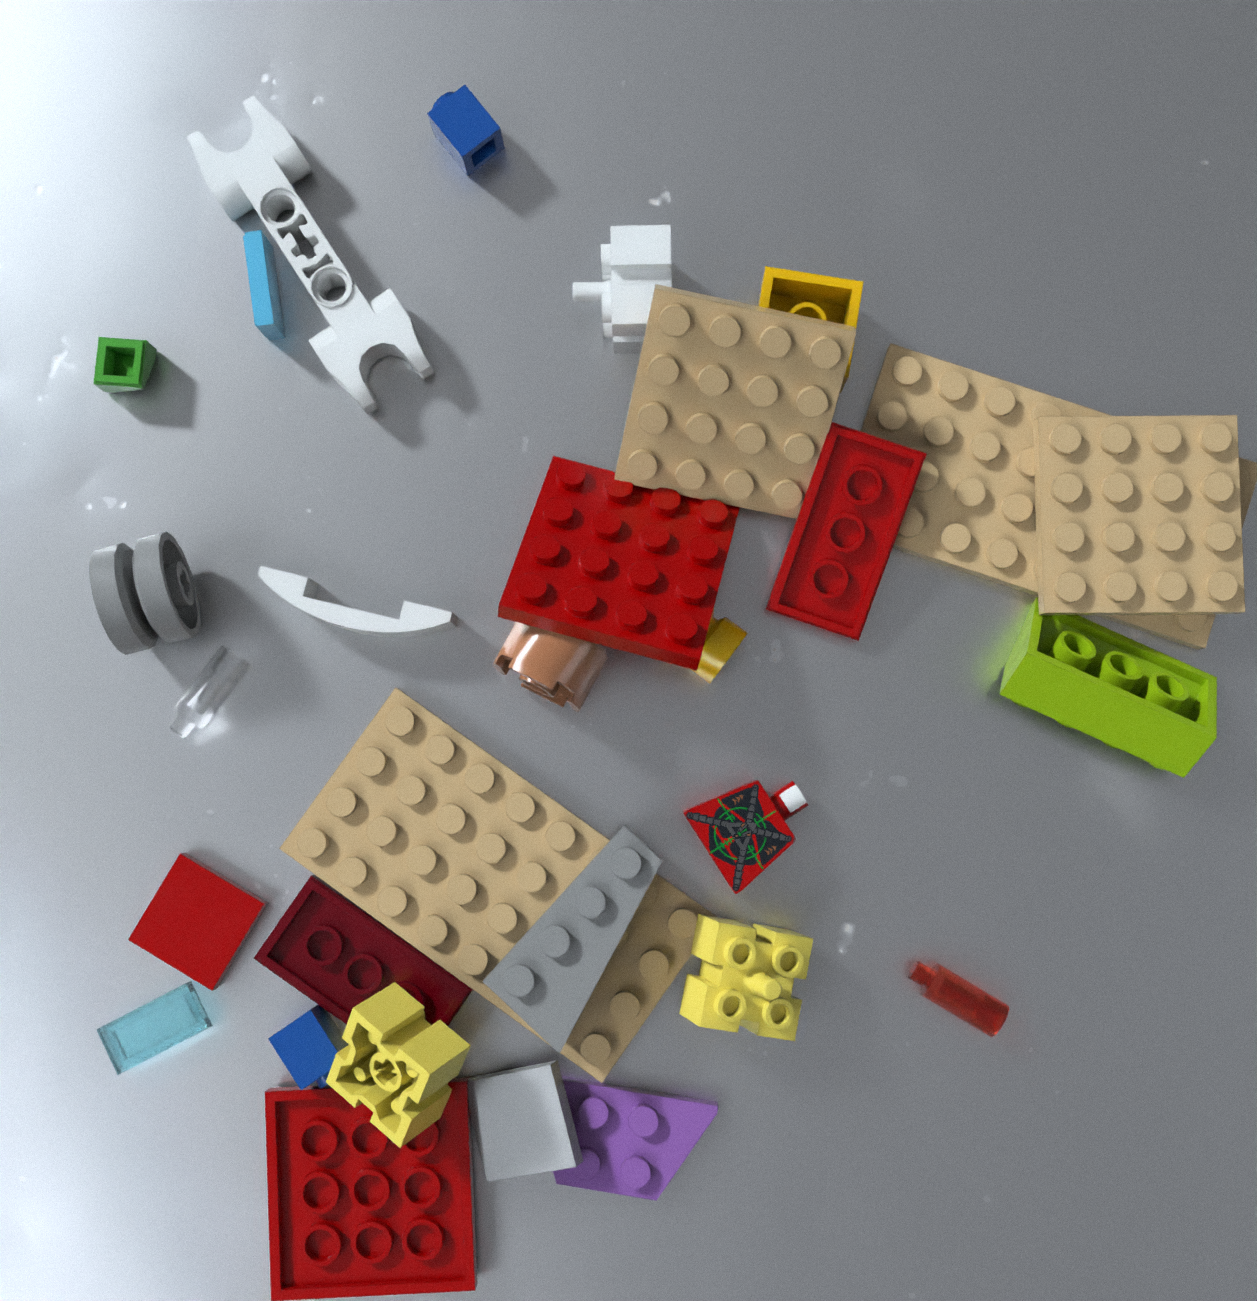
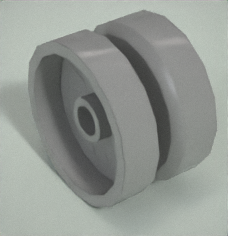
(144, 593)

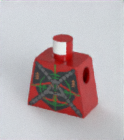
(746, 829)

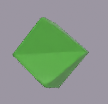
(123, 364)

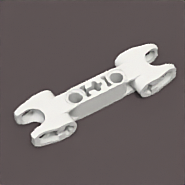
(263, 179)

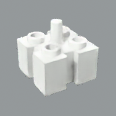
(629, 270)

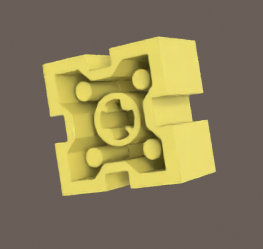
(746, 977)
(397, 1063)

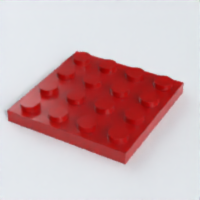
(620, 564)
(357, 1209)

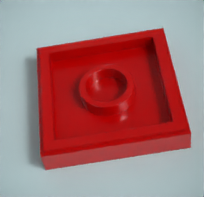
(198, 921)

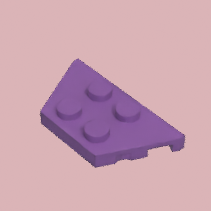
(631, 1136)

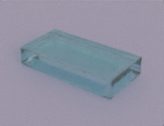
(154, 1027)

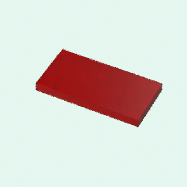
(845, 531)

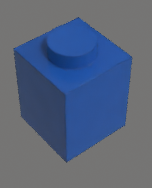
(465, 129)
(309, 1046)

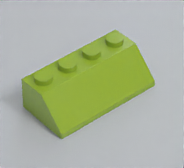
(1113, 689)

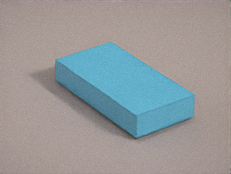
(264, 285)

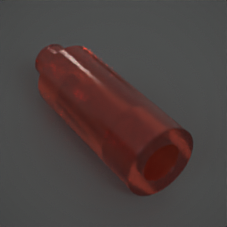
(960, 997)

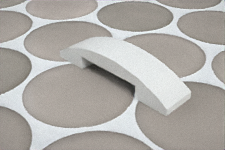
(413, 620)

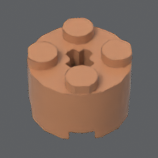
(552, 664)

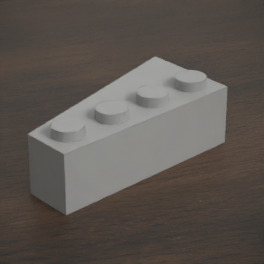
(569, 946)

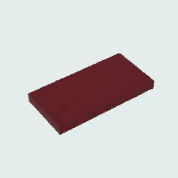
(346, 956)

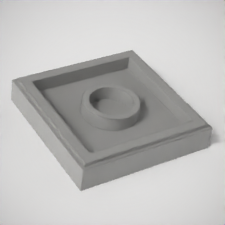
(523, 1122)

